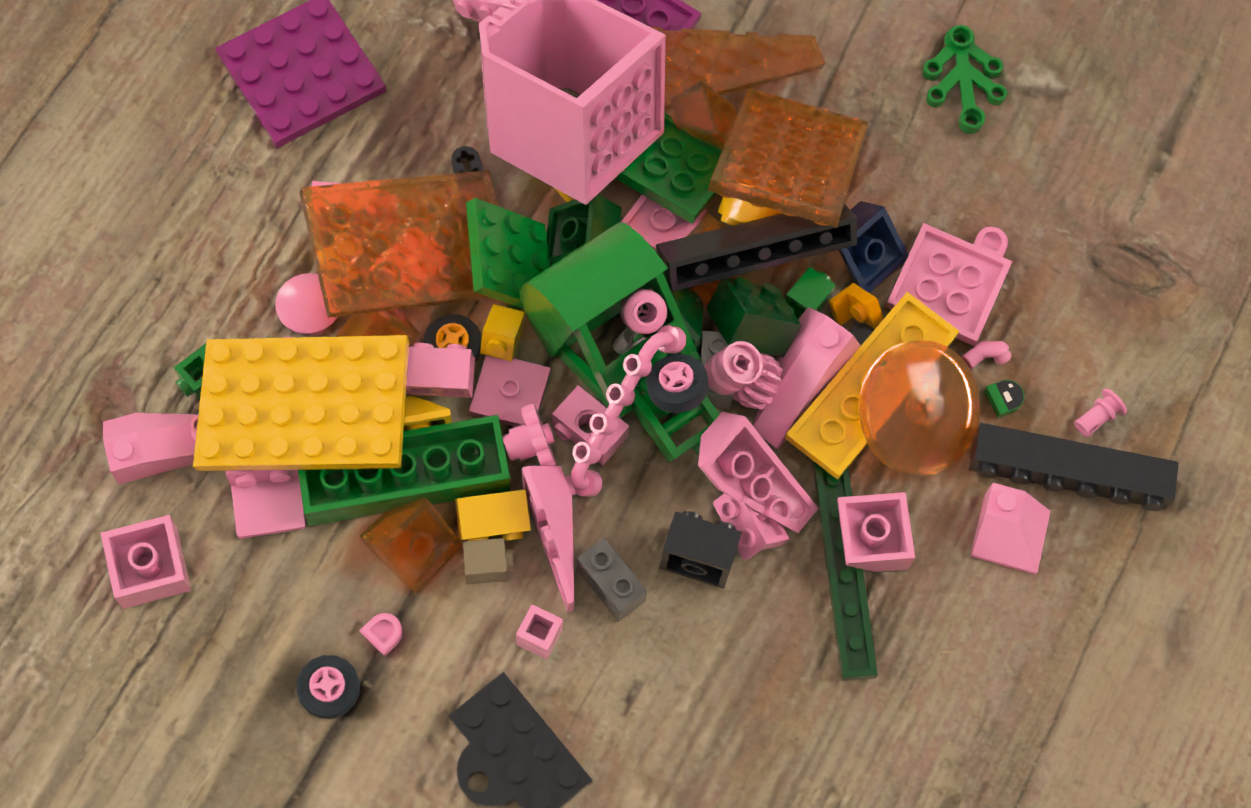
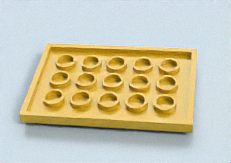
(302, 403)

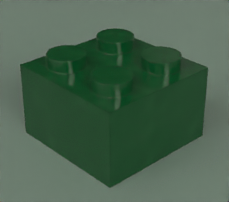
(753, 315)

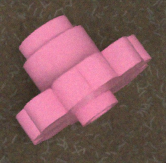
(530, 439)

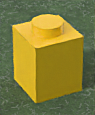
(502, 332)

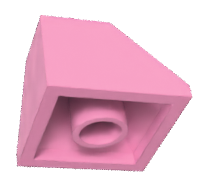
(1011, 529)

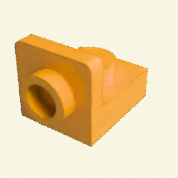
(858, 304)

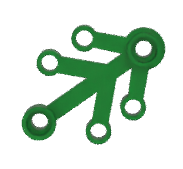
(965, 75)

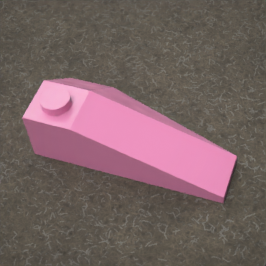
(147, 444)
(750, 472)

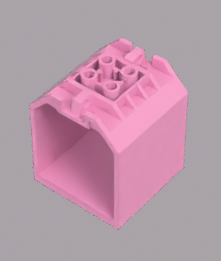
(580, 47)

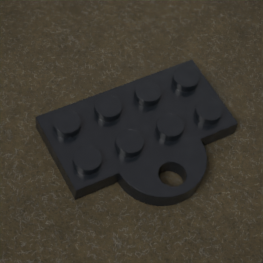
(514, 752)

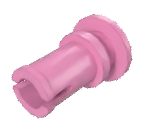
(1103, 411)

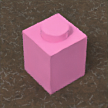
(539, 632)

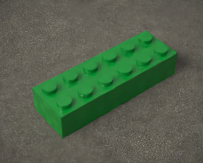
(435, 464)

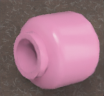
(654, 314)

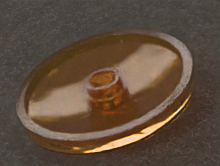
(919, 407)

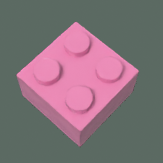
(145, 562)

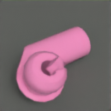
(987, 349)

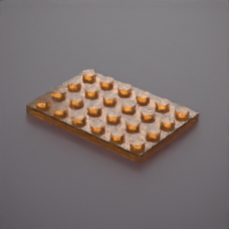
(789, 157)
(394, 241)

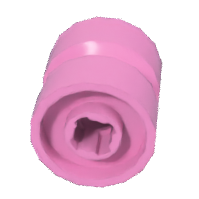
(733, 368)

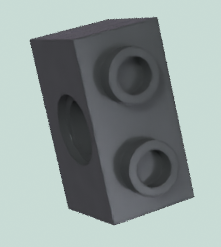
(611, 579)

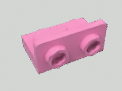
(757, 529)

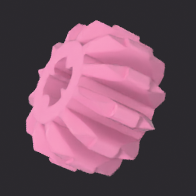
(762, 390)

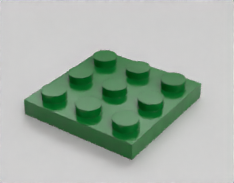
(675, 172)
(504, 250)

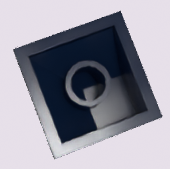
(877, 248)

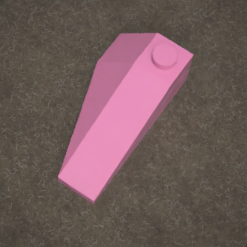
(808, 367)
(550, 504)

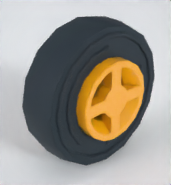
(453, 329)

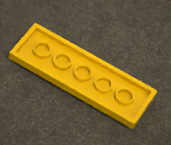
(831, 425)

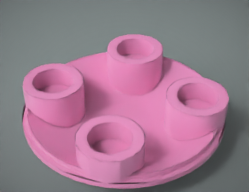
(302, 305)

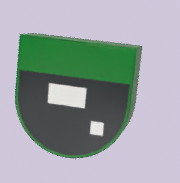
(1004, 397)

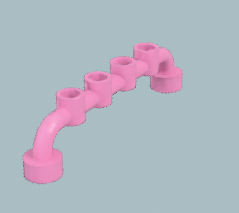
(589, 482)

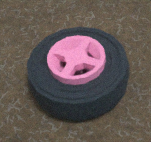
(672, 372)
(324, 674)

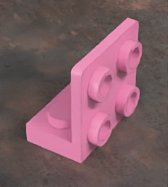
(266, 502)

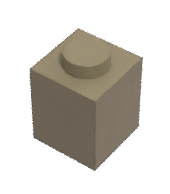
(486, 561)

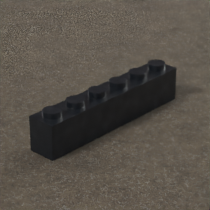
(751, 247)
(1073, 467)

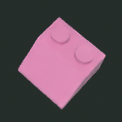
(876, 532)

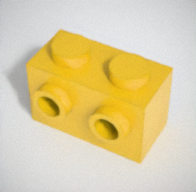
(493, 515)

